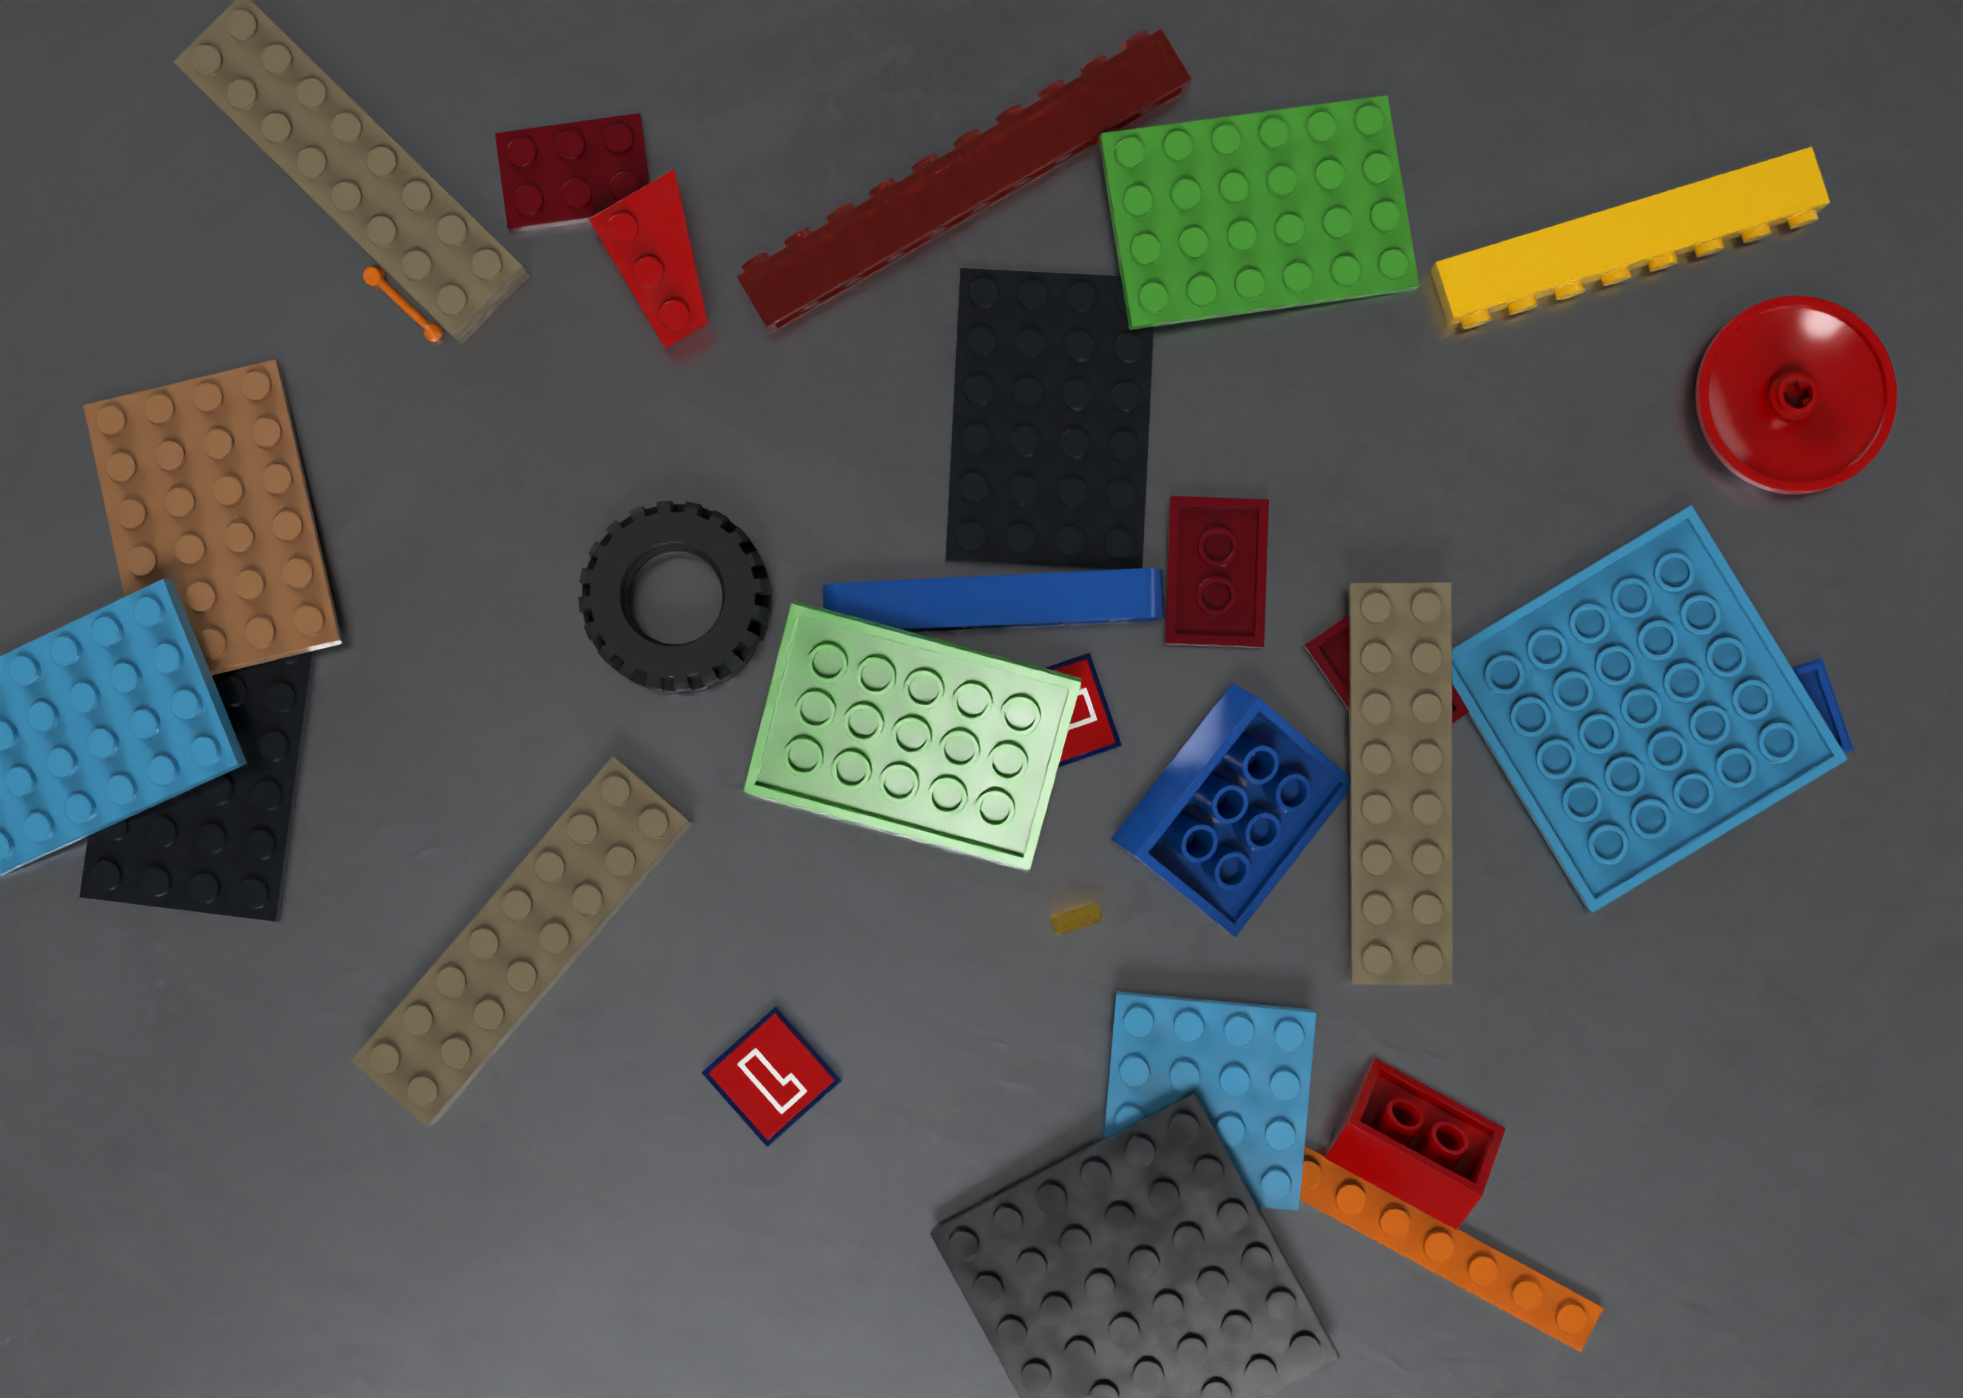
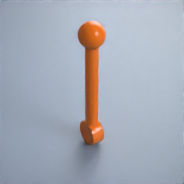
(375, 276)

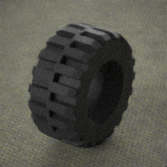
(660, 531)

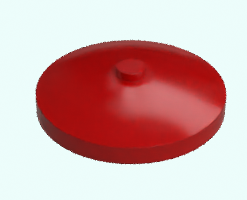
(1796, 395)

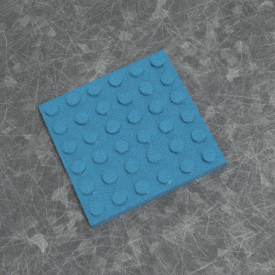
(1642, 709)

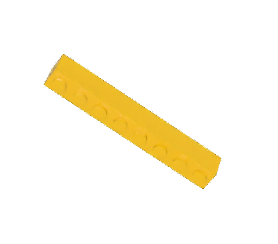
(1630, 237)

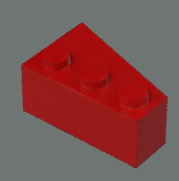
(655, 257)

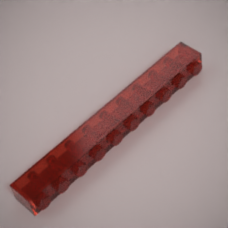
(963, 181)

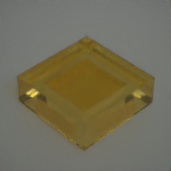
(1076, 918)

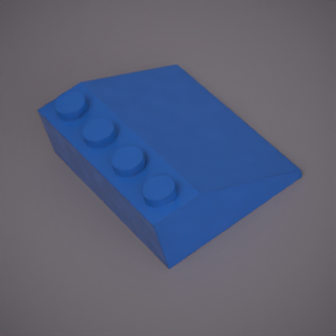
(1234, 809)

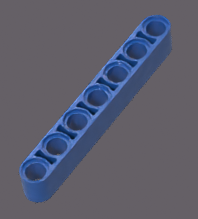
(1003, 600)

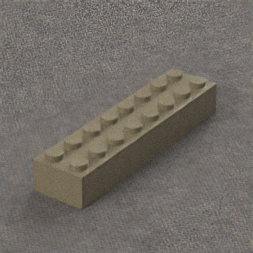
(352, 169)
(1400, 783)
(521, 942)

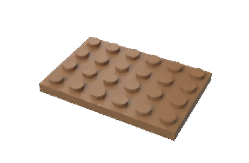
(215, 496)

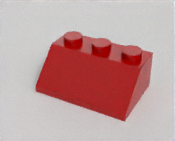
(1416, 1144)

